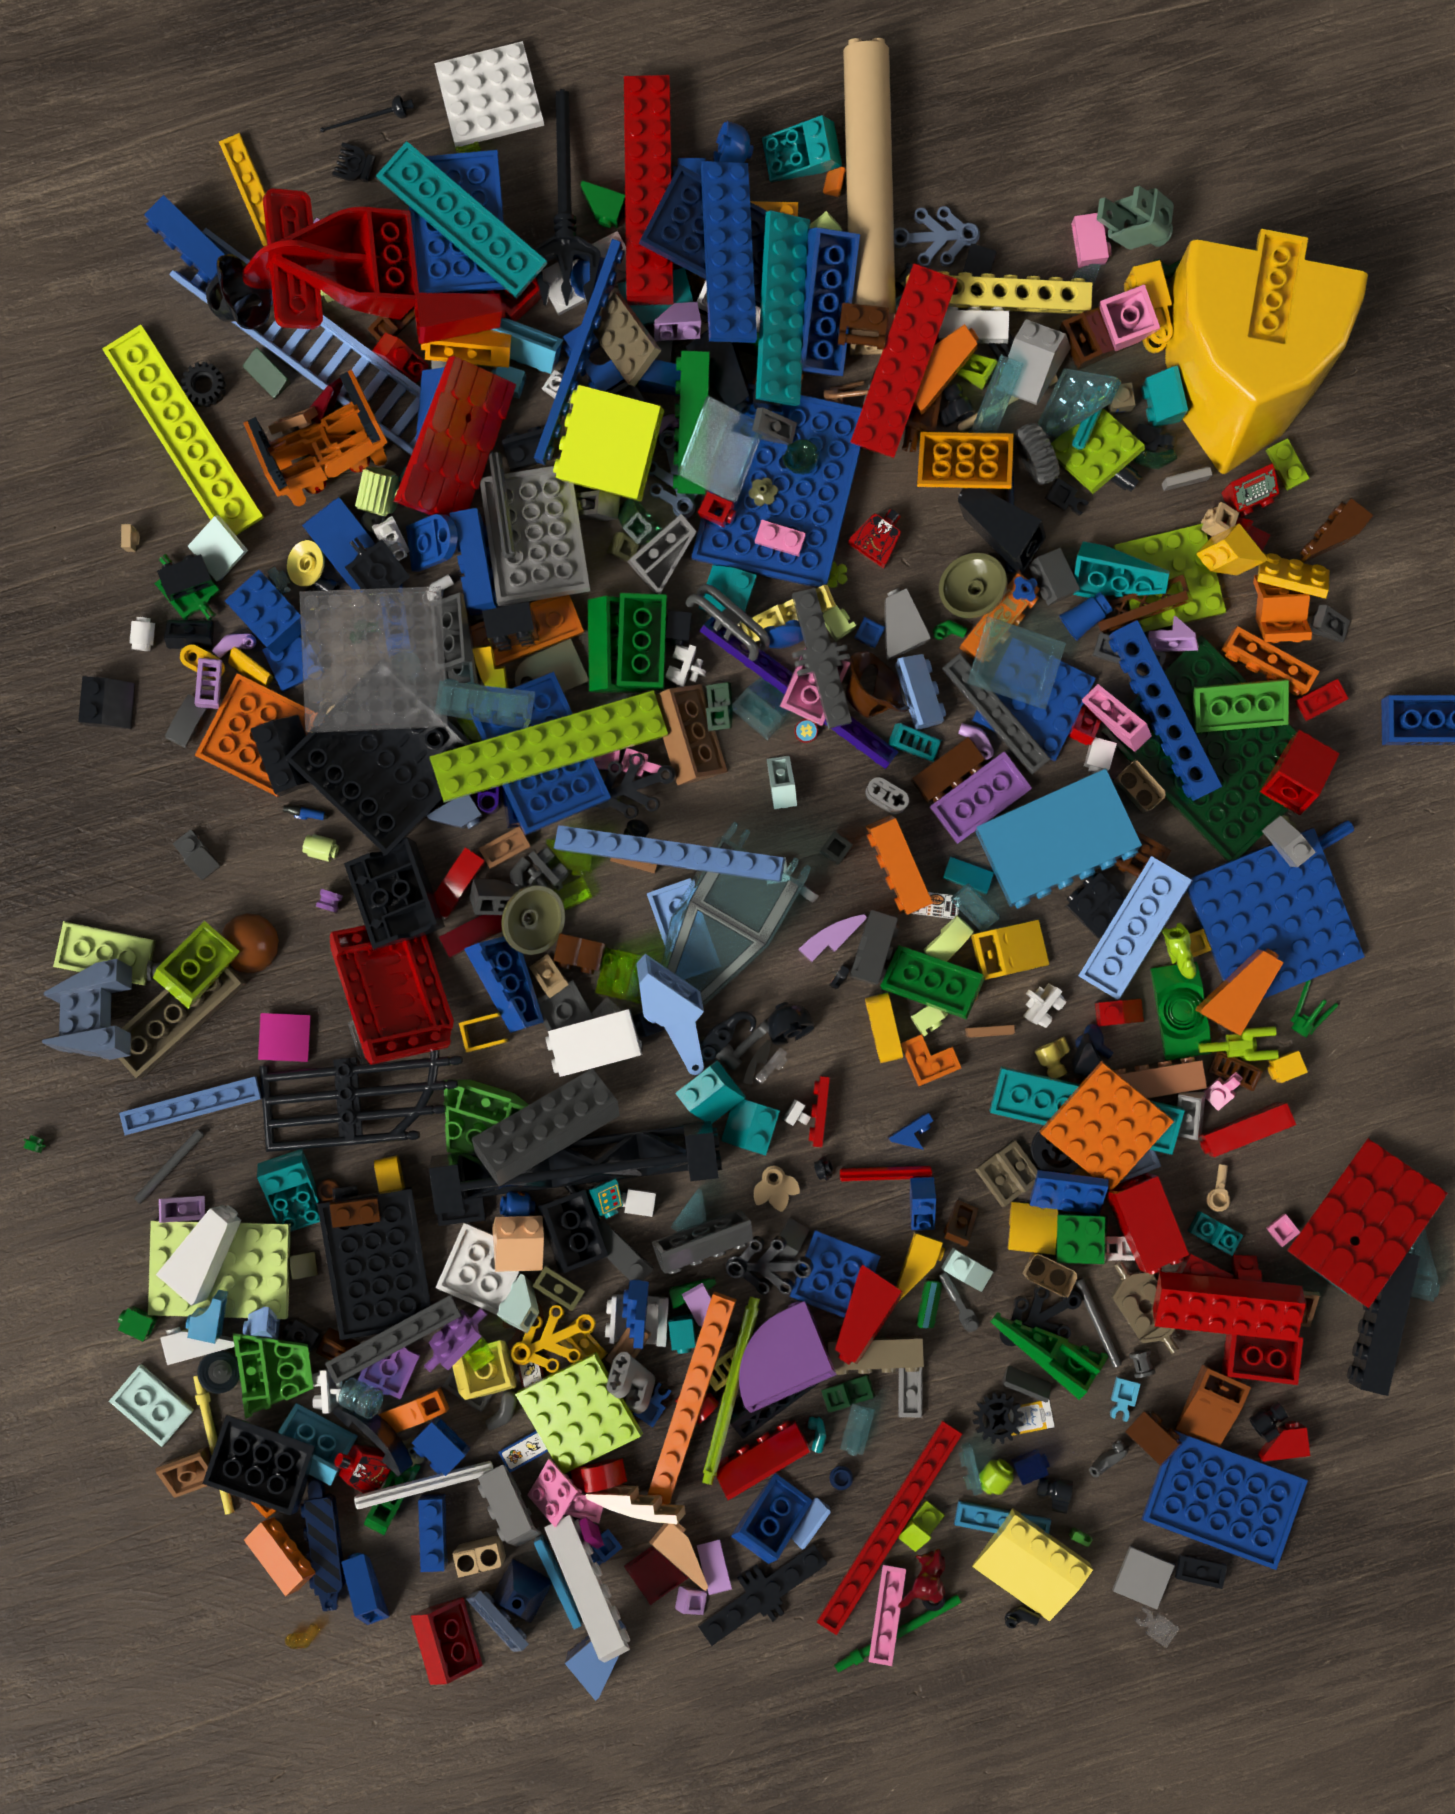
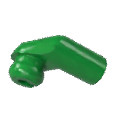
(947, 628)

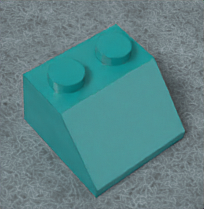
(1164, 397)
(733, 583)
(711, 1093)
(750, 1126)

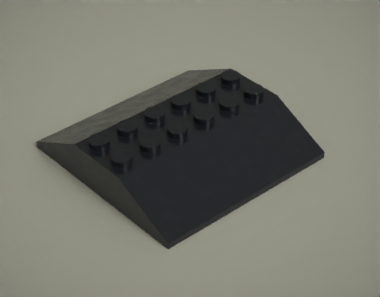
(377, 776)

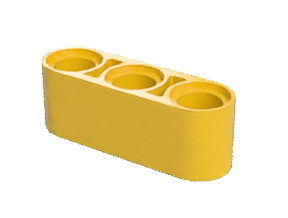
(884, 1027)
(389, 1173)

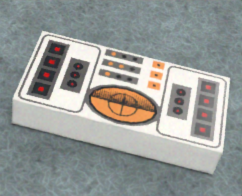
(941, 907)

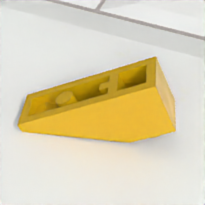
(919, 1261)

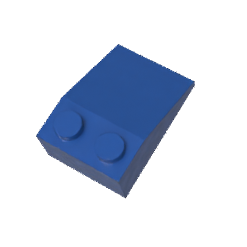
(772, 1519)

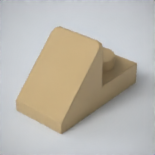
(549, 976)

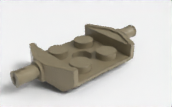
(1128, 1295)

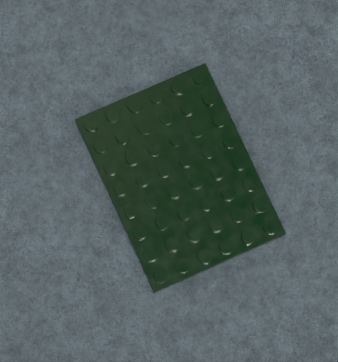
(1241, 759)

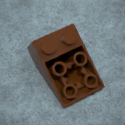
(1088, 338)
(1344, 524)

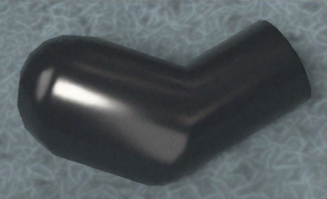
(1020, 1614)

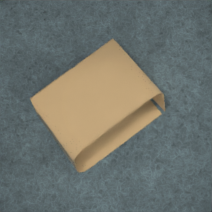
(1141, 775)
(1064, 1289)
(493, 1543)

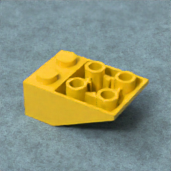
(1010, 949)

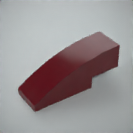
(471, 933)

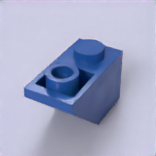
(922, 1203)

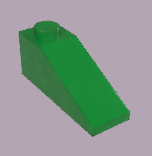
(382, 1514)

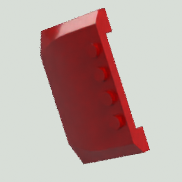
(392, 995)

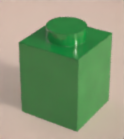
(137, 1323)

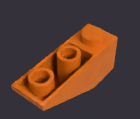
(416, 1410)

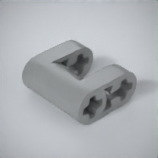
(895, 792)
(631, 1379)

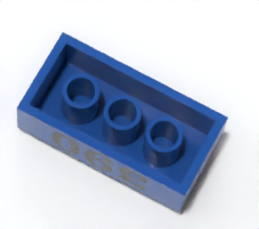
(1418, 720)

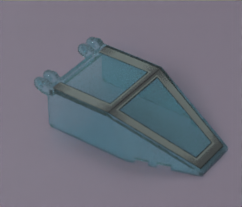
(726, 922)

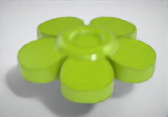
(837, 574)

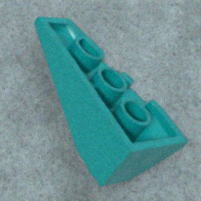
(1116, 573)

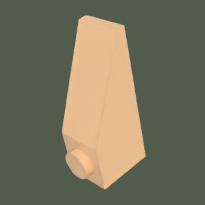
(677, 1549)

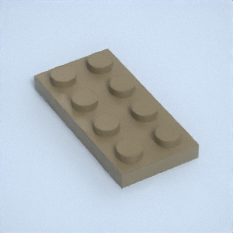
(625, 339)

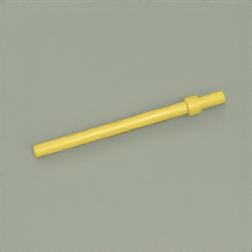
(203, 1399)

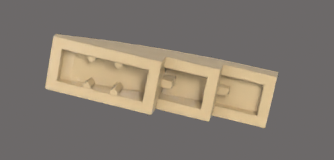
(628, 1502)

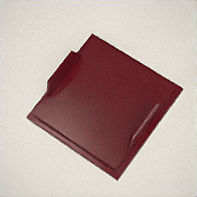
(654, 1574)

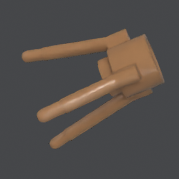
(836, 394)

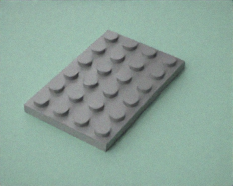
(545, 537)

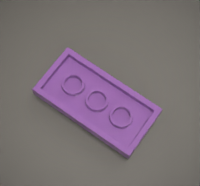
(980, 797)

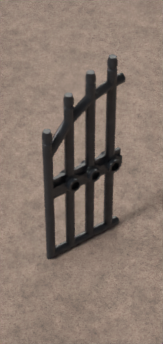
(348, 1101)

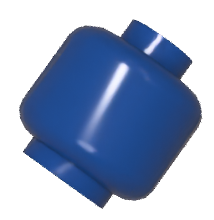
(516, 1204)

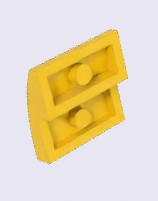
(1032, 1228)

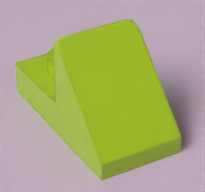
(921, 1525)

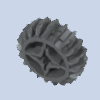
(1037, 453)

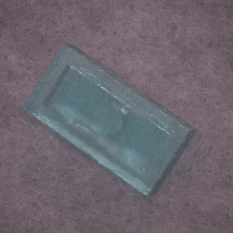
(975, 907)
(967, 1459)

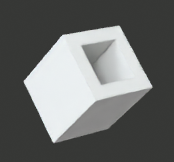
(1099, 755)
(639, 1202)

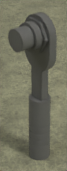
(966, 1316)

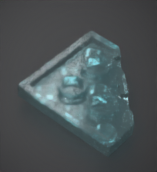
(1075, 399)

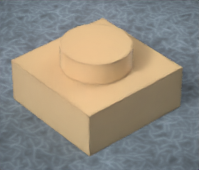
(129, 538)

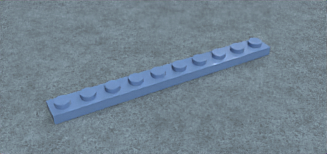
(670, 853)

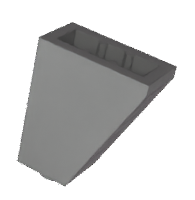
(902, 624)

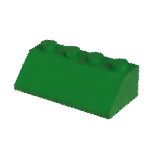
(642, 641)
(603, 645)

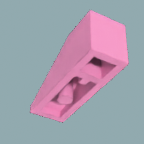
(1117, 717)

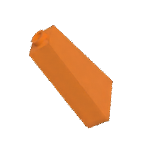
(944, 363)
(1242, 991)

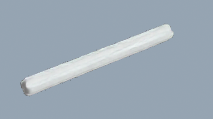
(422, 1485)

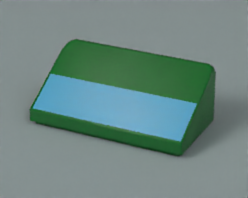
(929, 1304)

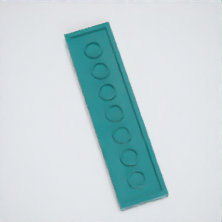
(461, 219)
(782, 308)
(1039, 1097)

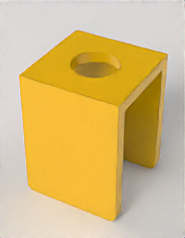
(465, 1036)

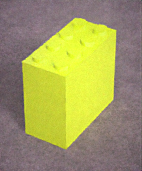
(608, 442)

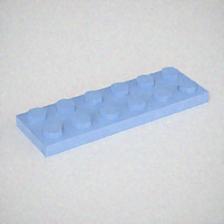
(1135, 928)

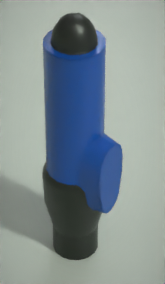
(305, 813)

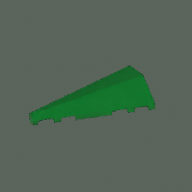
(1067, 1363)

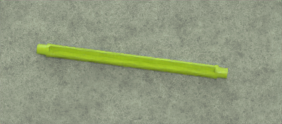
(730, 1393)

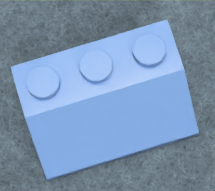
(920, 691)

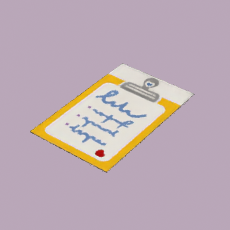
(1036, 1417)

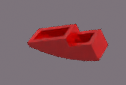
(457, 881)

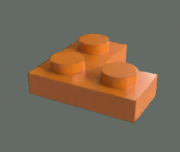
(927, 1066)

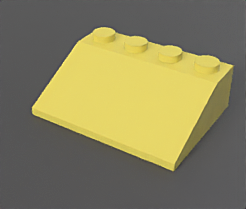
(1032, 1565)

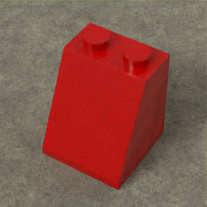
(1300, 772)

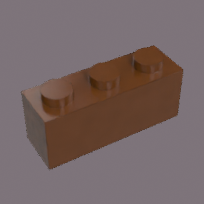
(948, 770)

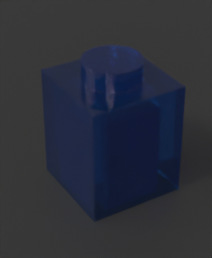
(1031, 1466)

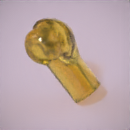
(302, 1640)

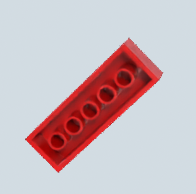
(1228, 1306)

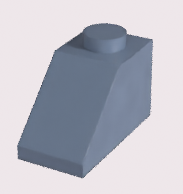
(458, 813)

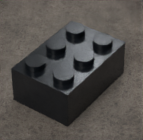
(511, 626)

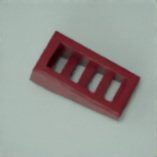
(326, 400)

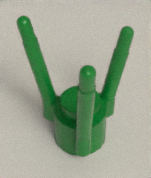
(1305, 1025)

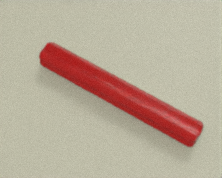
(885, 1173)

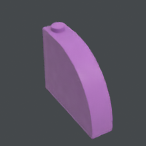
(783, 1358)

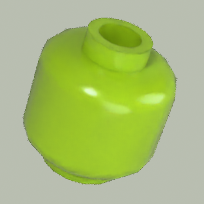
(996, 1477)

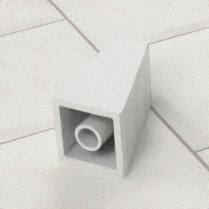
(594, 1043)
(200, 1256)

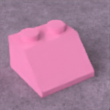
(1129, 317)

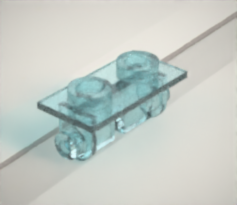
(857, 1429)

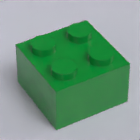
(1082, 1238)

